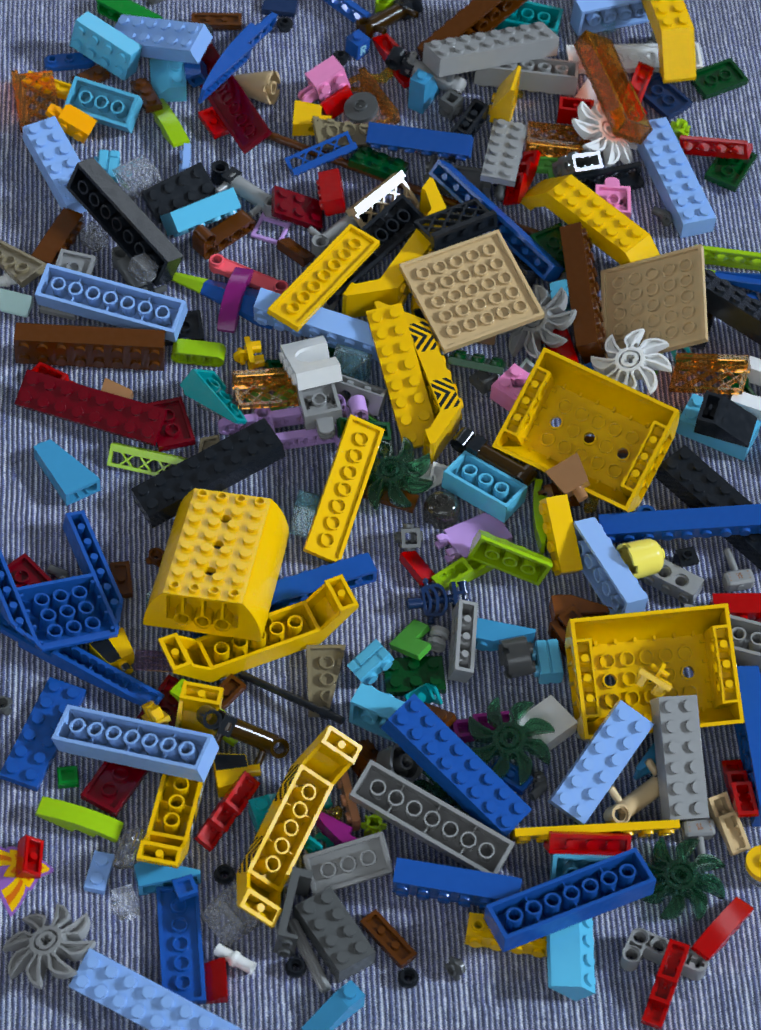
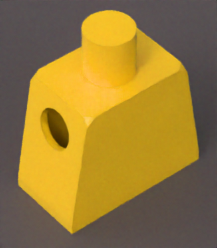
(302, 118)

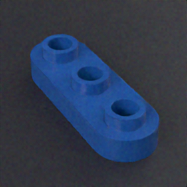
(67, 61)

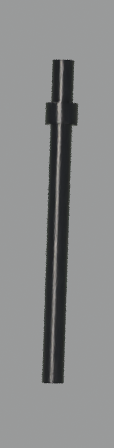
(324, 712)

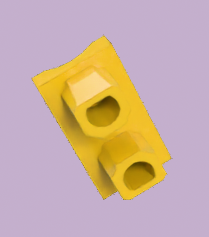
(247, 354)
(645, 675)
(154, 713)

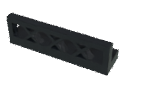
(625, 177)

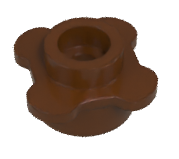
(153, 553)

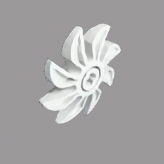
(594, 126)
(633, 362)

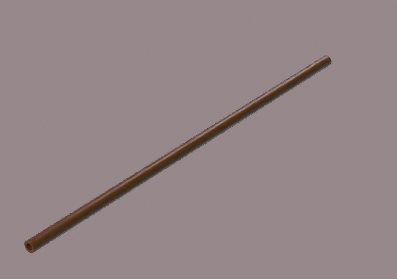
(344, 163)

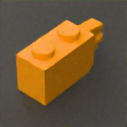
(72, 121)

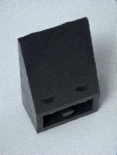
(724, 420)

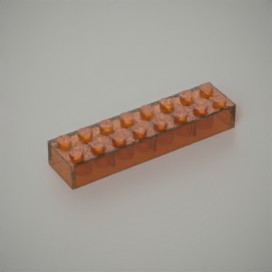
(613, 87)

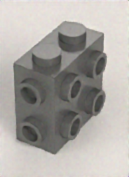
(577, 163)

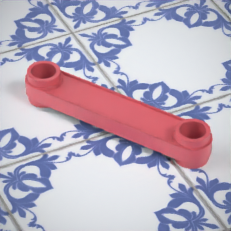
(225, 267)

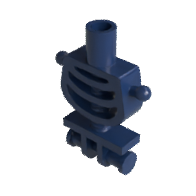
(426, 600)

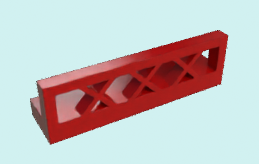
(641, 79)
(715, 147)
(587, 843)

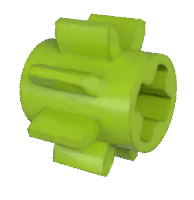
(680, 127)
(373, 820)

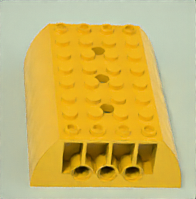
(595, 406)
(244, 569)
(678, 637)

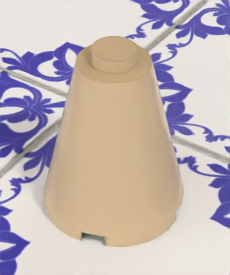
(261, 85)

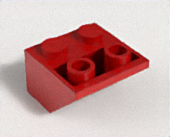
(568, 108)

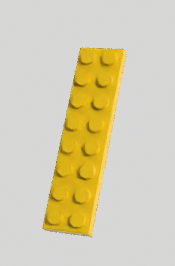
(323, 277)
(401, 372)
(343, 489)
(643, 829)

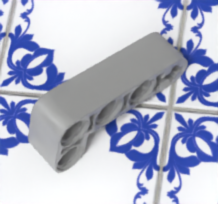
(647, 951)

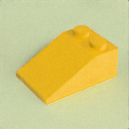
(505, 98)

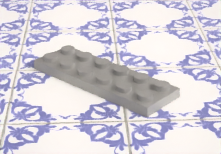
(504, 152)

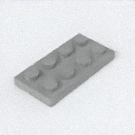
(75, 261)
(349, 863)

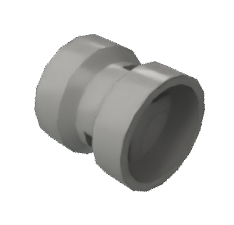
(437, 638)

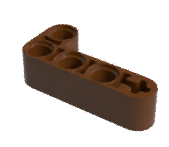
(213, 241)

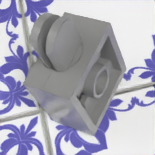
(320, 409)

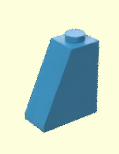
(422, 91)

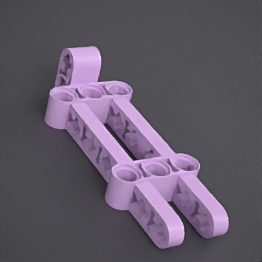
(292, 417)

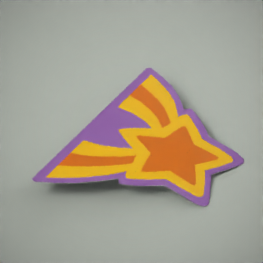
(13, 888)

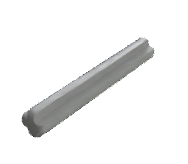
(309, 956)

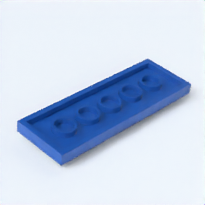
(34, 747)
(181, 945)

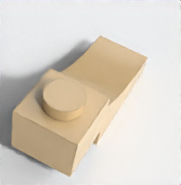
(728, 823)

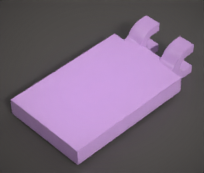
(462, 534)

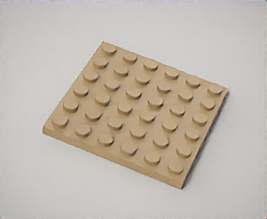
(471, 291)
(660, 296)

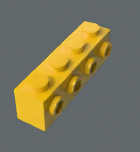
(560, 535)
(479, 935)

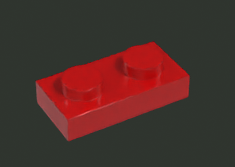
(213, 123)

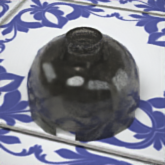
(441, 509)

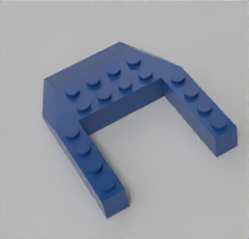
(69, 608)

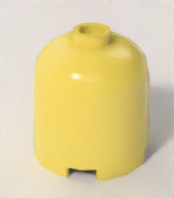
(642, 556)

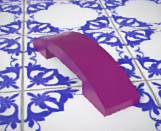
(233, 298)

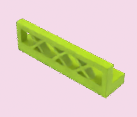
(732, 258)
(142, 453)

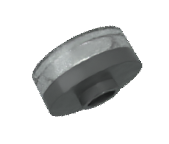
(362, 108)

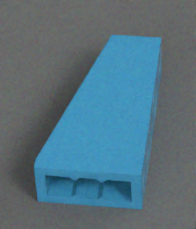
(65, 473)

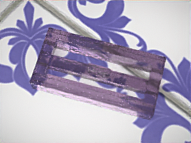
(152, 664)

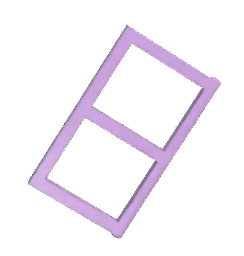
(273, 221)

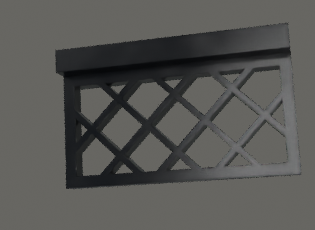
(457, 231)

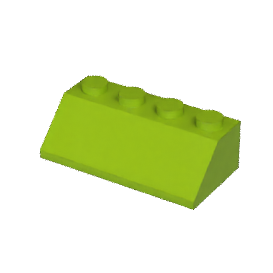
(509, 557)

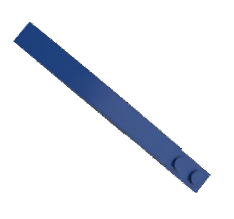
(236, 54)
(89, 668)

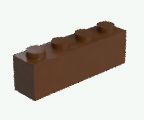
(60, 235)

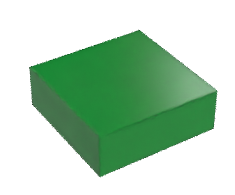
(67, 777)

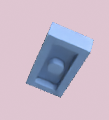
(185, 156)
(99, 872)

